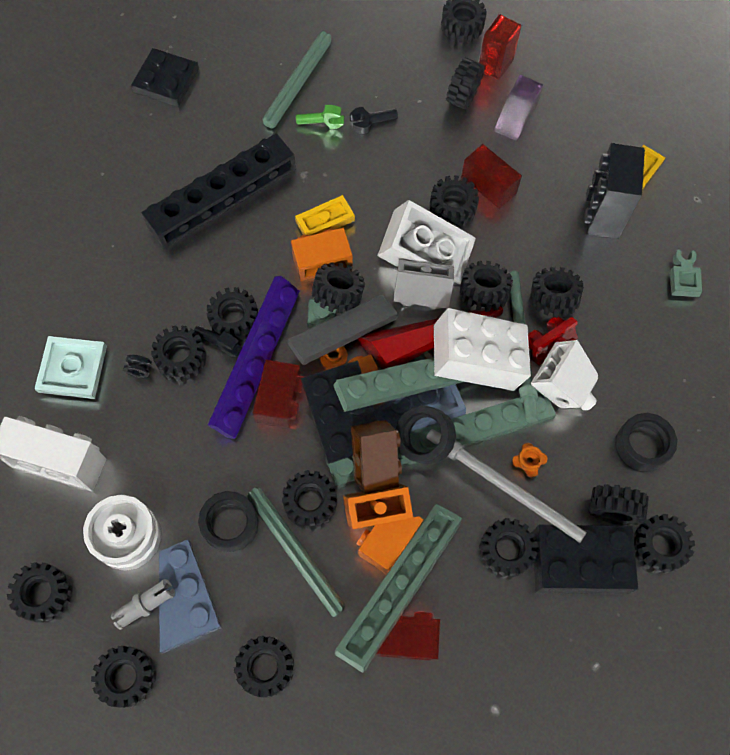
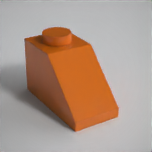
(387, 542)

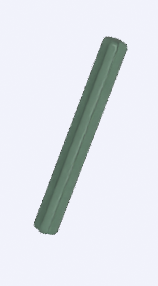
(297, 80)
(296, 551)

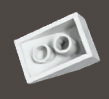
(426, 238)

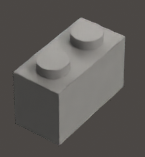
(424, 284)

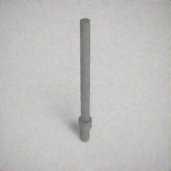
(511, 488)

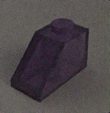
(519, 107)

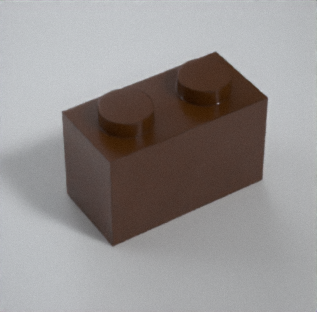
(376, 456)

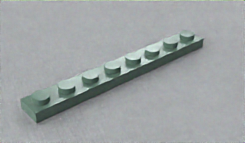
(469, 430)

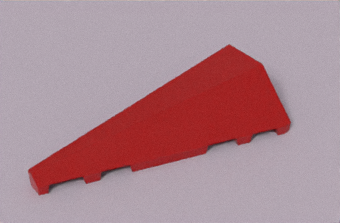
(406, 342)

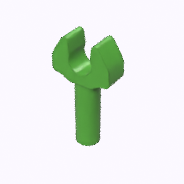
(330, 116)

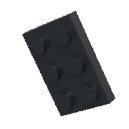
(329, 417)

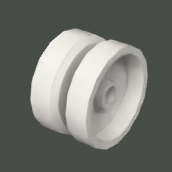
(118, 515)

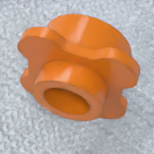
(530, 451)

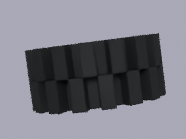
(463, 29)
(465, 83)
(458, 189)
(342, 277)
(482, 296)
(229, 300)
(556, 302)
(172, 339)
(619, 504)
(309, 517)
(676, 531)
(526, 544)
(24, 581)
(245, 660)
(103, 677)

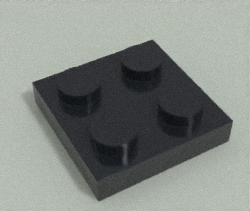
(165, 77)

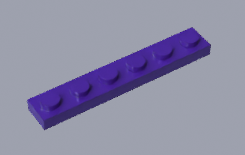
(250, 363)

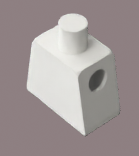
(567, 376)

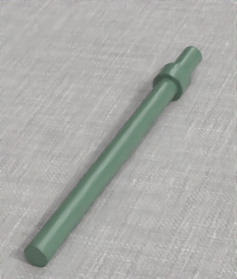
(527, 392)

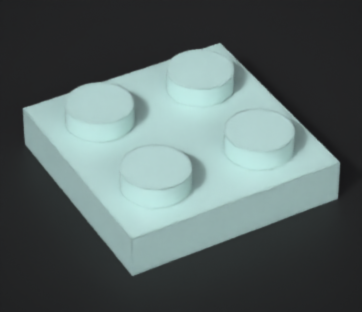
(71, 367)

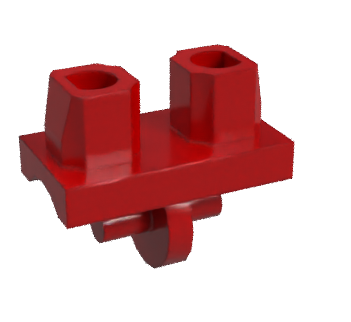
(558, 331)

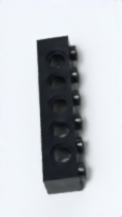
(213, 202)

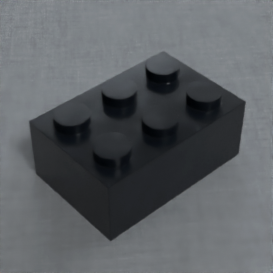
(614, 190)
(596, 565)

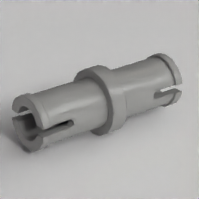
(142, 604)

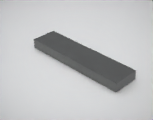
(342, 329)

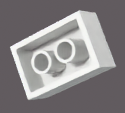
(481, 350)
(50, 453)

